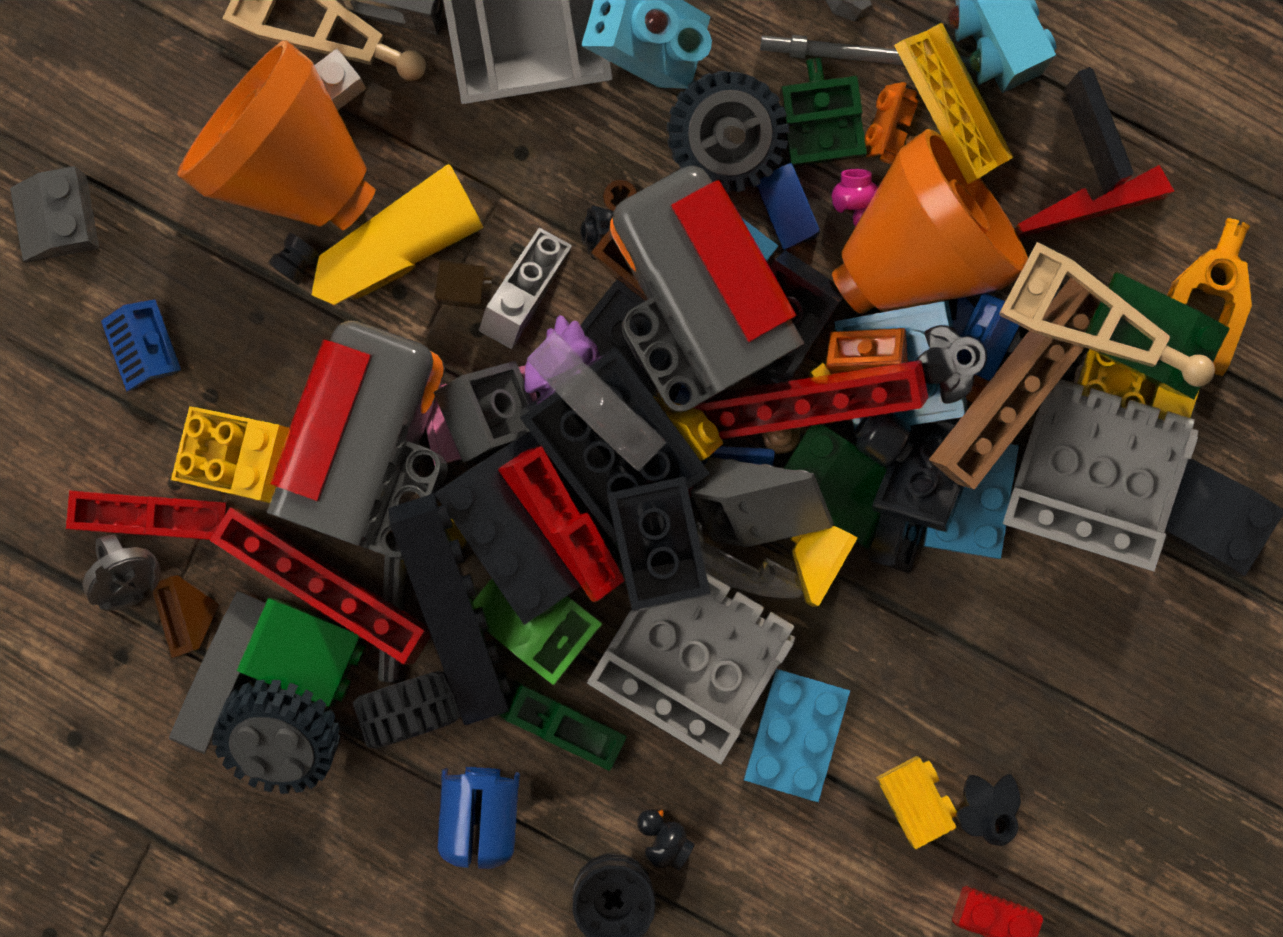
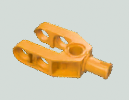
(1234, 291)

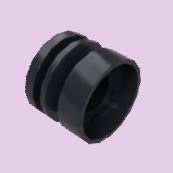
(618, 918)

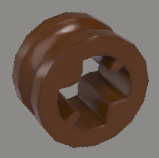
(617, 184)

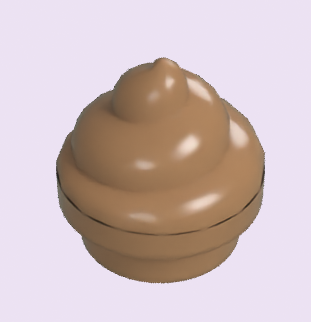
(782, 440)

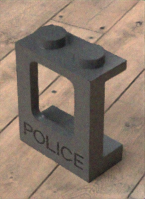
(411, 14)

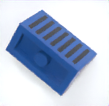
(140, 343)

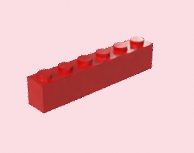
(817, 400)
(322, 586)

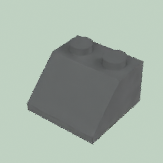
(54, 214)
(484, 410)

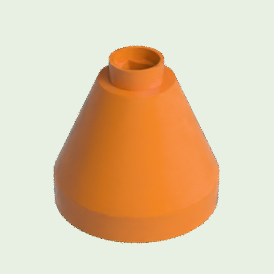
(280, 147)
(927, 236)

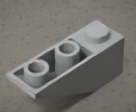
(524, 288)

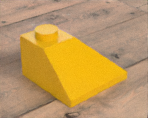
(819, 559)

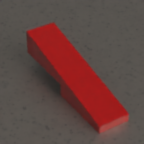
(1079, 206)
(143, 515)
(569, 532)

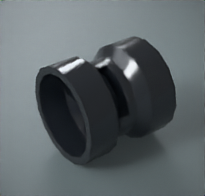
(294, 258)

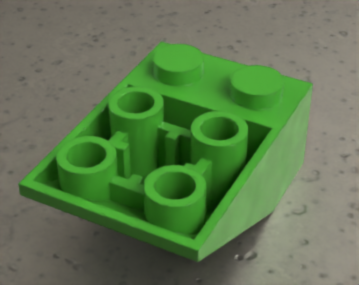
(547, 641)

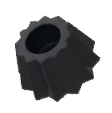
(595, 227)

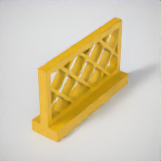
(954, 102)

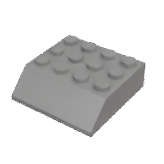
(521, 47)

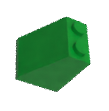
(302, 651)

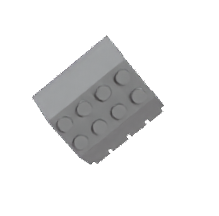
(1101, 474)
(695, 666)

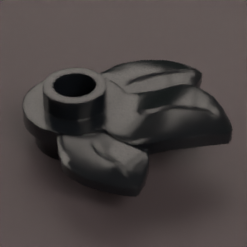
(944, 362)
(989, 804)

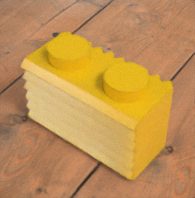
(917, 801)

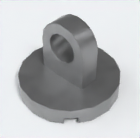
(120, 575)

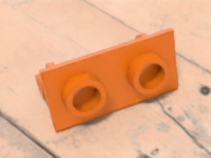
(893, 106)

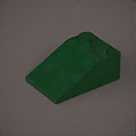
(1188, 329)
(845, 480)

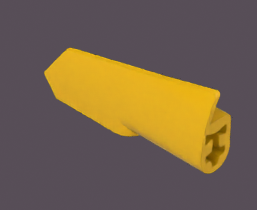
(396, 239)

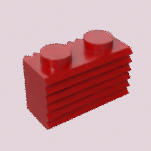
(994, 916)

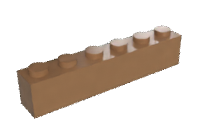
(1014, 392)

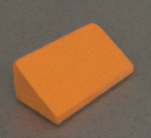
(866, 349)

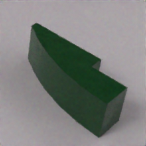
(563, 726)

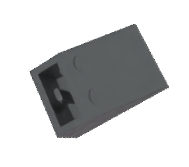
(758, 502)

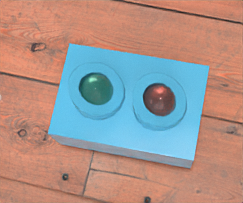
(1007, 37)
(650, 38)

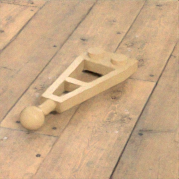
(253, 14)
(1040, 282)

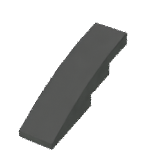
(217, 674)

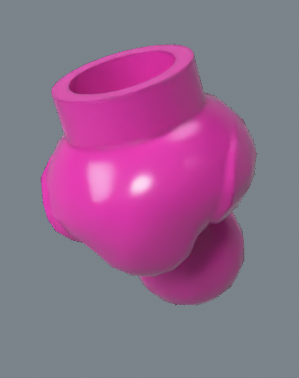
(854, 192)

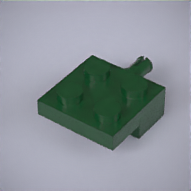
(823, 118)

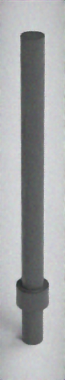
(799, 46)

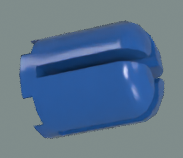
(496, 821)

